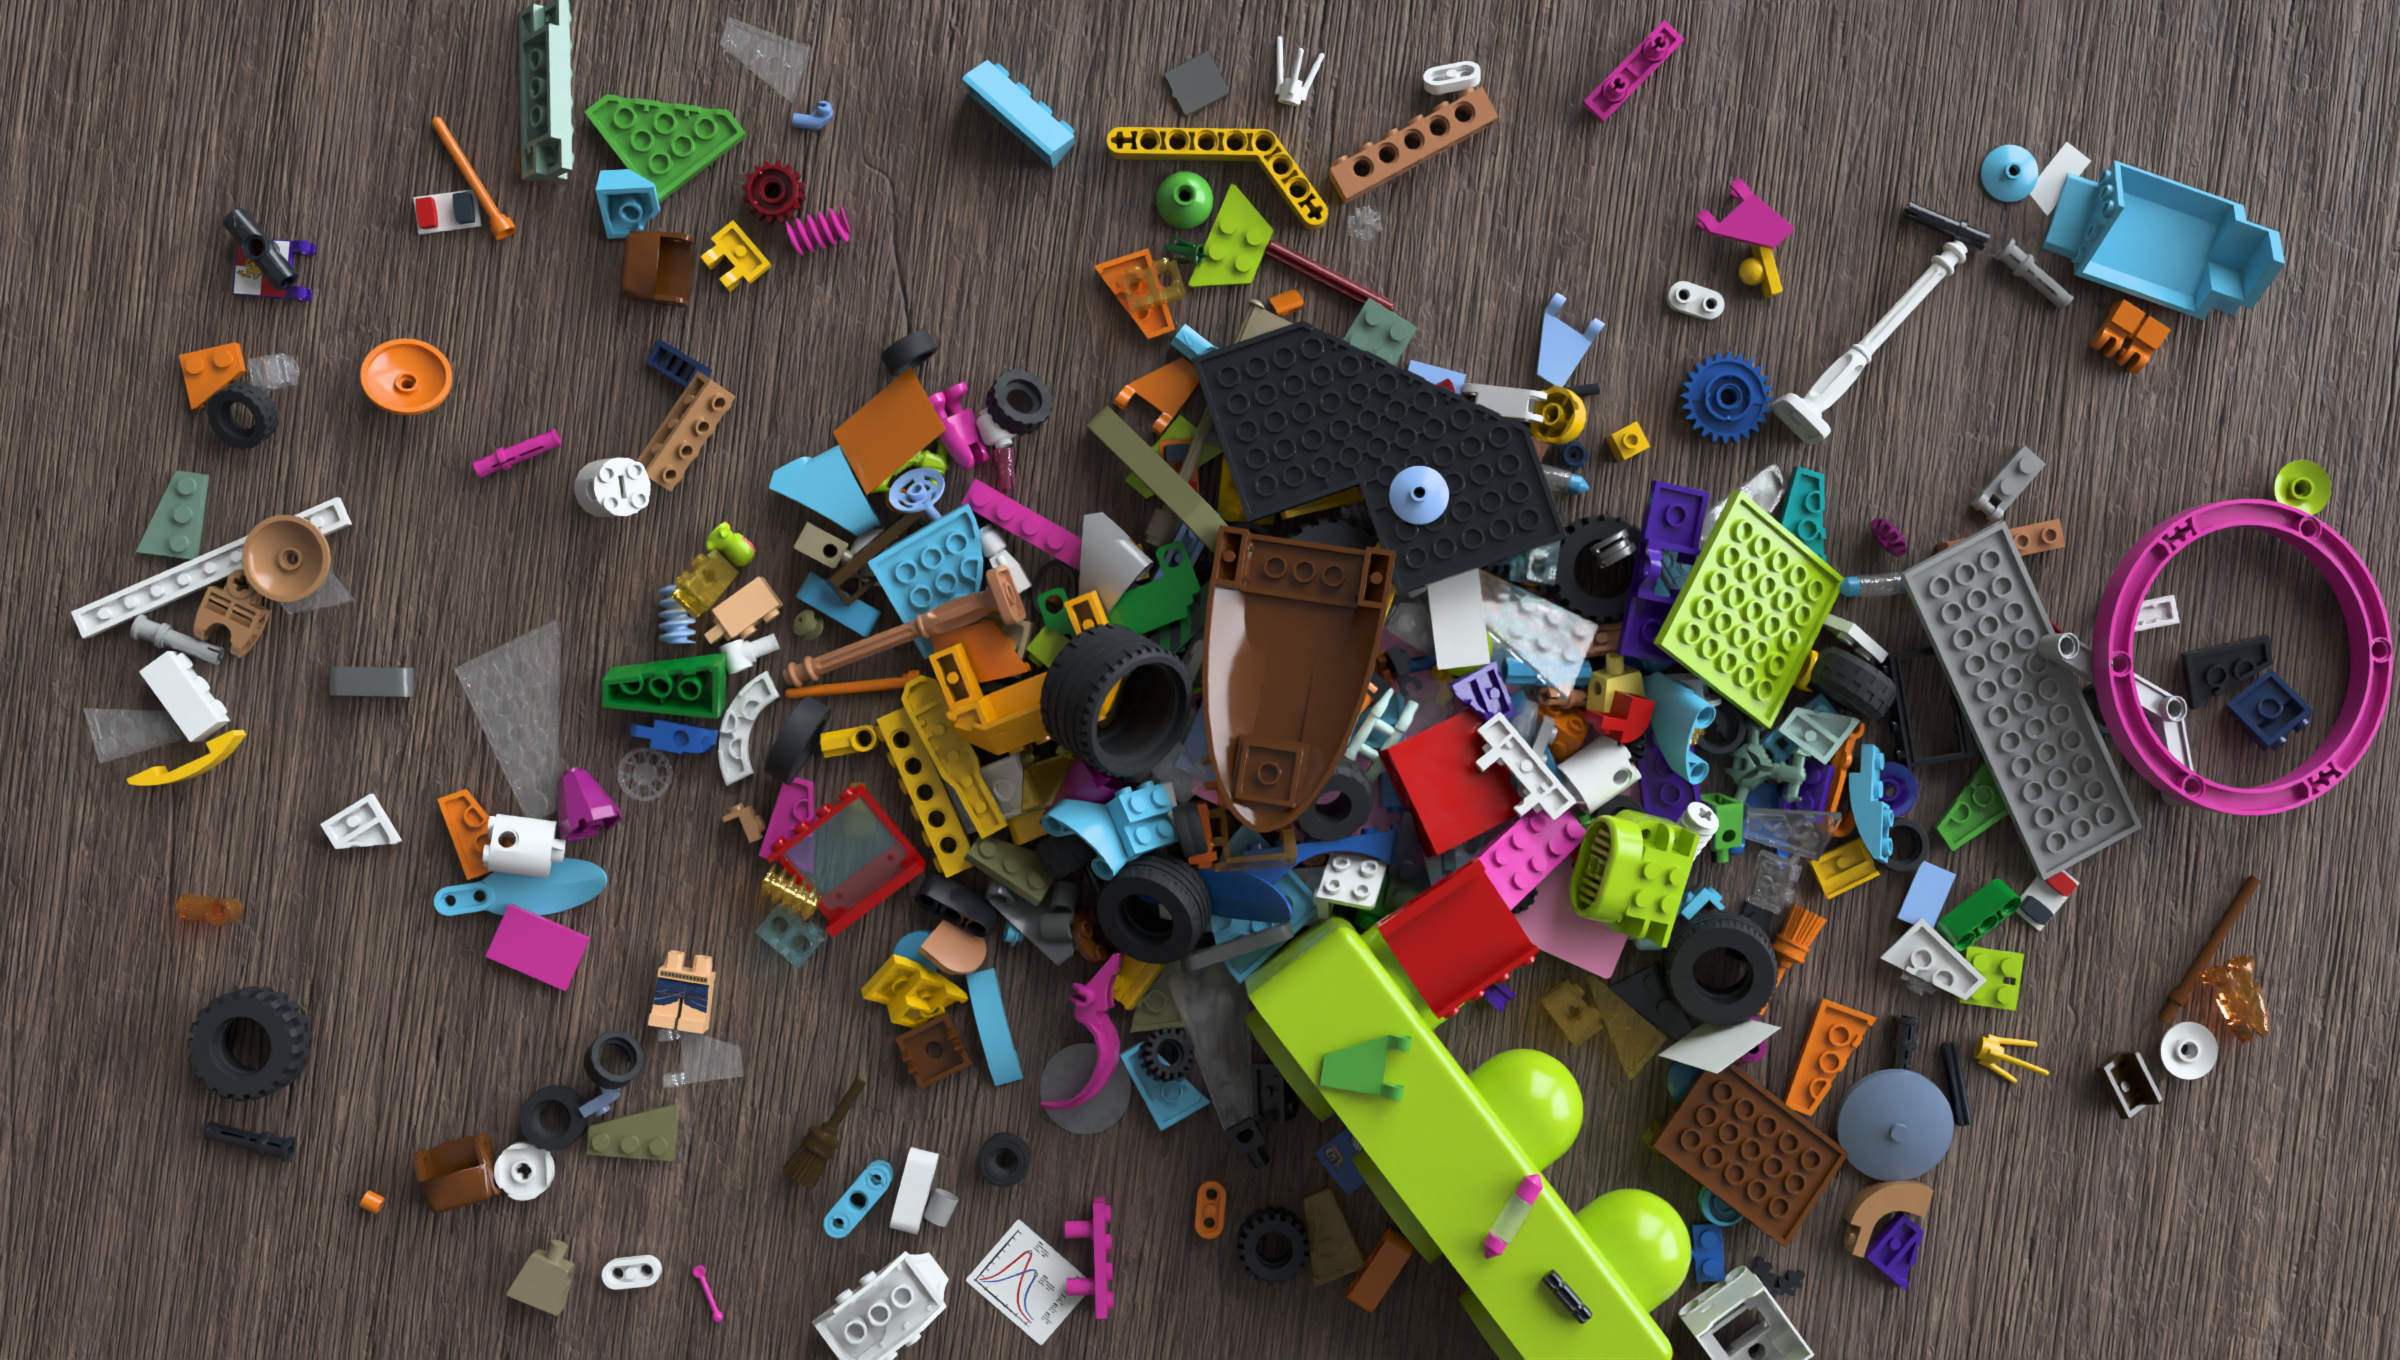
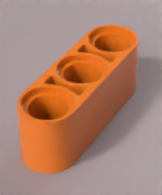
(1380, 1271)

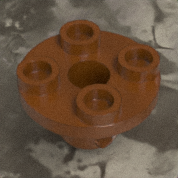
(1090, 938)

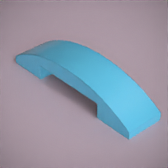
(993, 1027)

